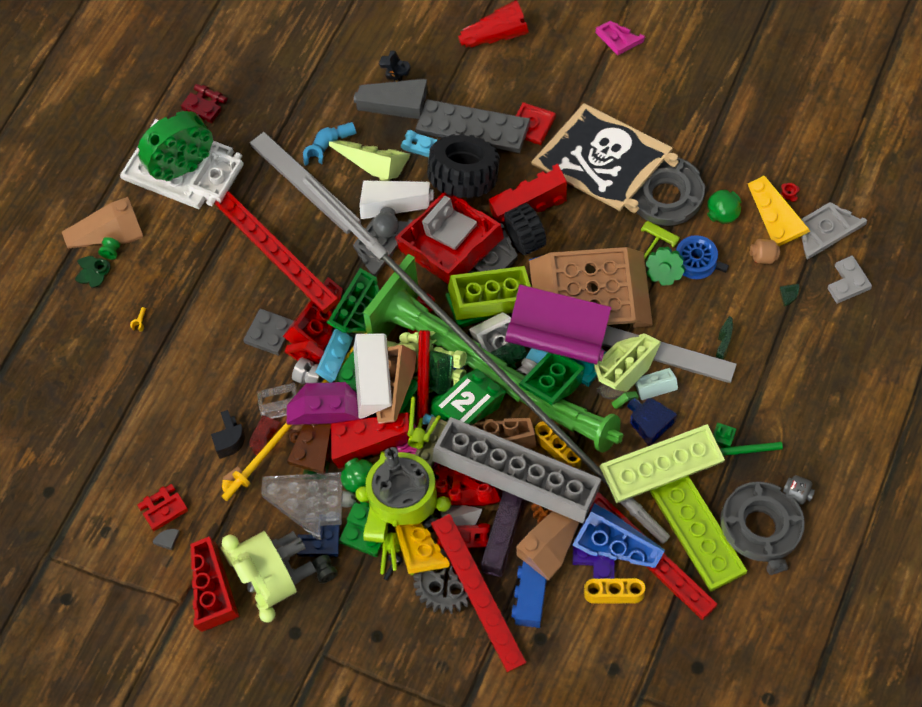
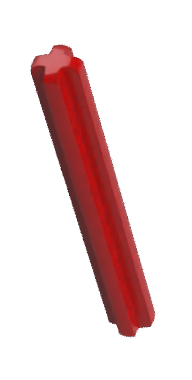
(423, 374)

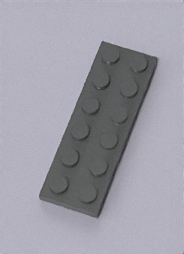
(499, 129)

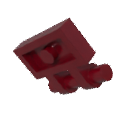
(205, 109)

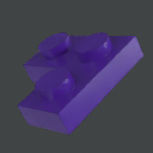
(602, 566)

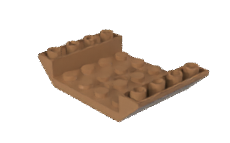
(618, 276)

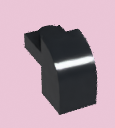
(229, 440)

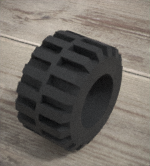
(525, 229)

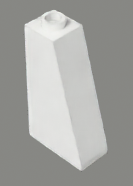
(398, 195)

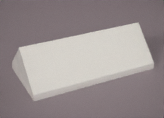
(372, 373)

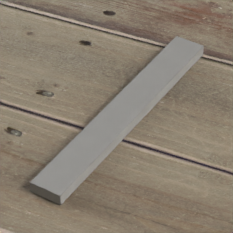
(295, 174)
(679, 357)

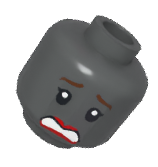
(799, 489)

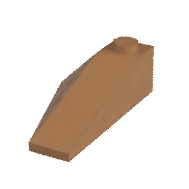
(548, 544)

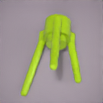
(417, 435)
(392, 546)

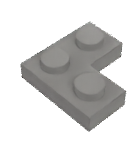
(853, 281)

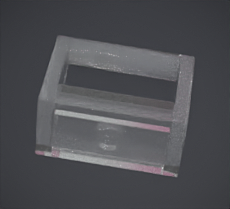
(278, 408)

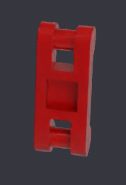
(468, 534)

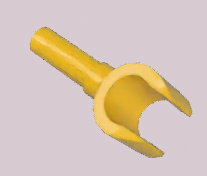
(139, 320)

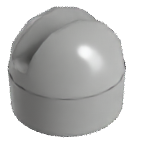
(348, 499)

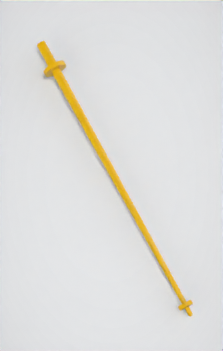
(241, 478)

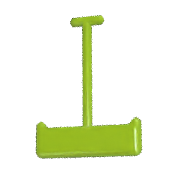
(659, 233)

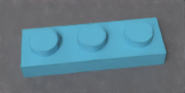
(334, 355)

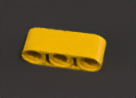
(548, 441)
(622, 585)

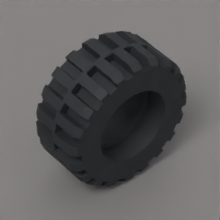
(463, 166)

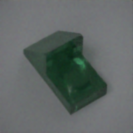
(510, 354)

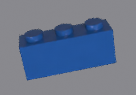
(530, 597)

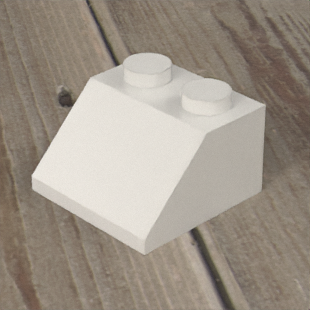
(491, 332)

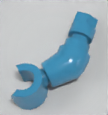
(323, 138)

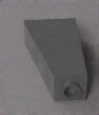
(393, 98)

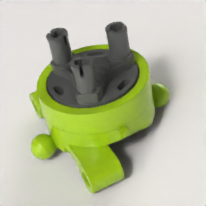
(399, 493)

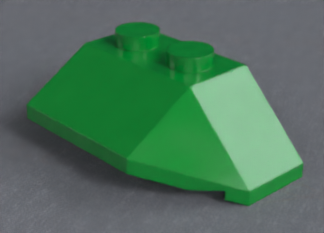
(348, 314)

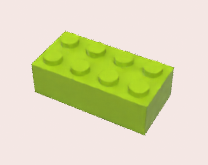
(486, 292)

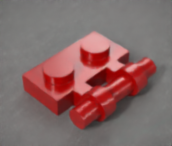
(164, 512)

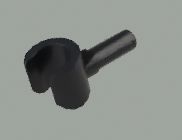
(390, 570)

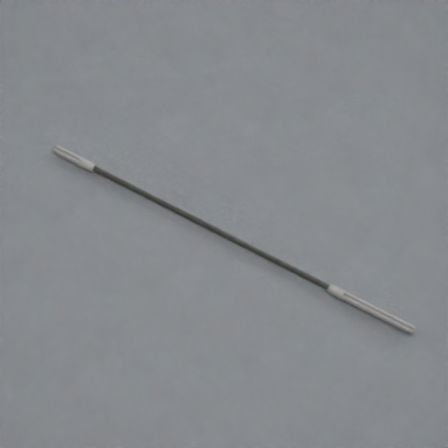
(380, 252)

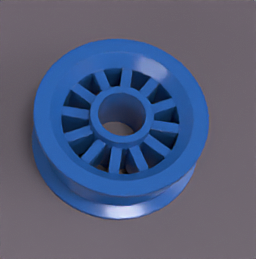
(700, 247)

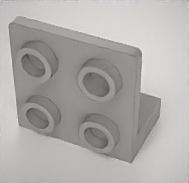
(447, 225)

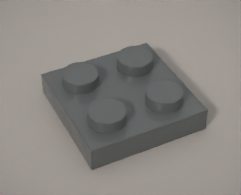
(267, 332)

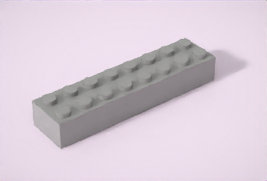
(516, 469)

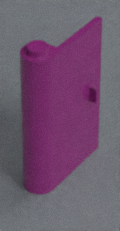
(558, 324)

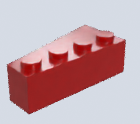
(539, 193)
(366, 437)
(212, 593)

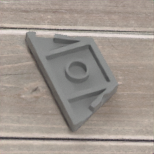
(827, 227)

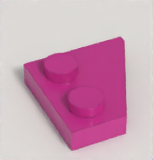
(618, 37)

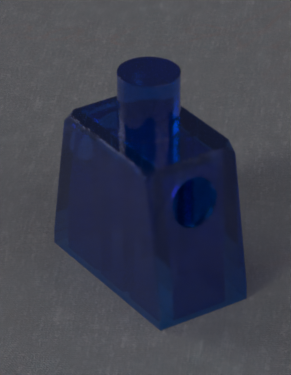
(650, 419)

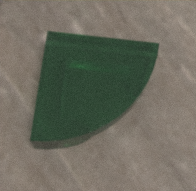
(789, 293)

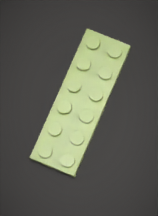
(661, 463)

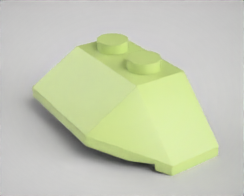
(627, 362)

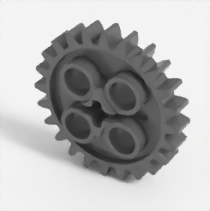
(429, 579)

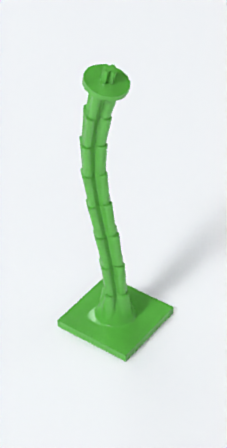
(398, 306)

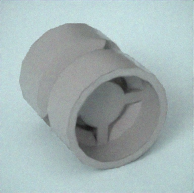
(305, 372)

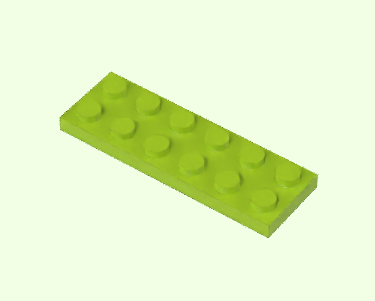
(698, 533)

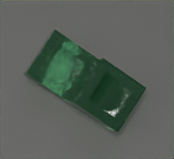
(725, 336)

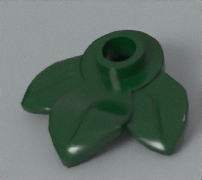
(90, 271)

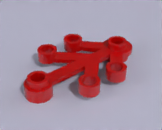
(483, 491)

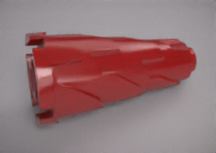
(502, 24)

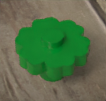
(665, 266)

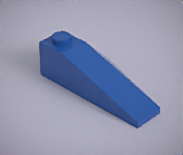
(612, 537)

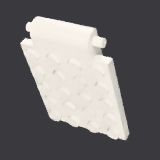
(207, 182)

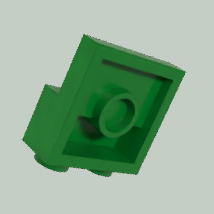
(354, 530)

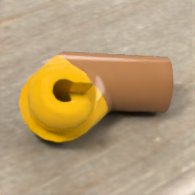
(228, 479)

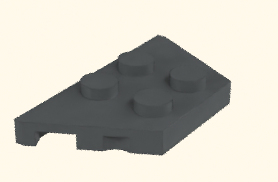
(500, 257)
(371, 262)

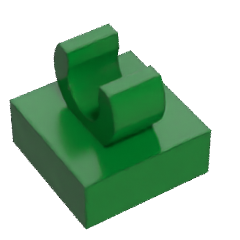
(724, 435)

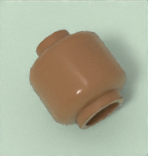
(764, 251)

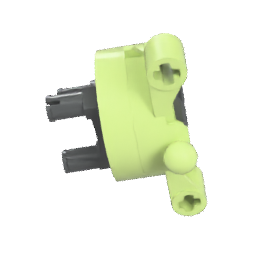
(267, 568)

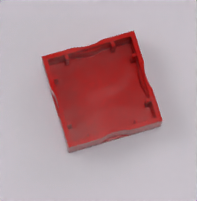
(442, 259)

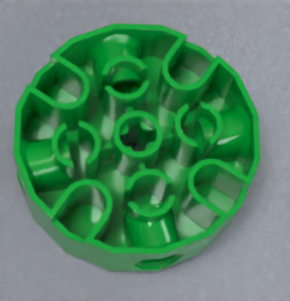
(175, 146)

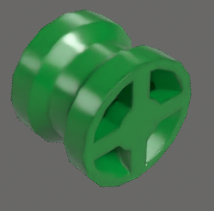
(109, 248)

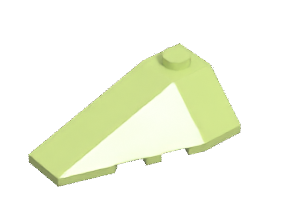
(376, 162)

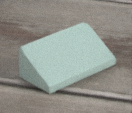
(656, 384)

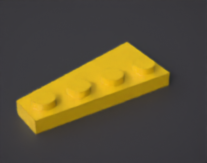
(776, 213)

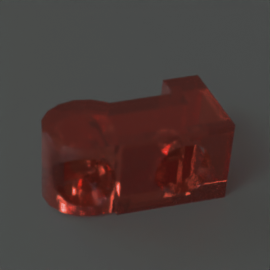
(263, 433)

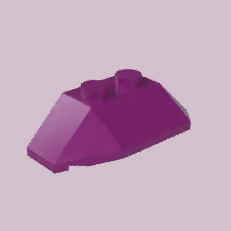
(323, 404)

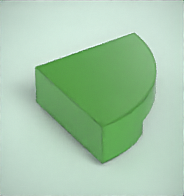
(627, 396)

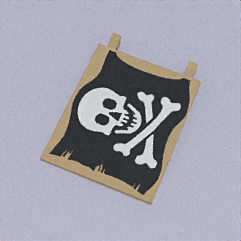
(604, 157)

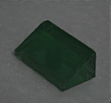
(440, 371)

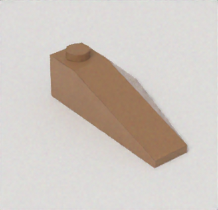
(113, 221)
(401, 370)

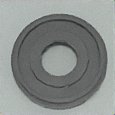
(691, 189)
(770, 500)

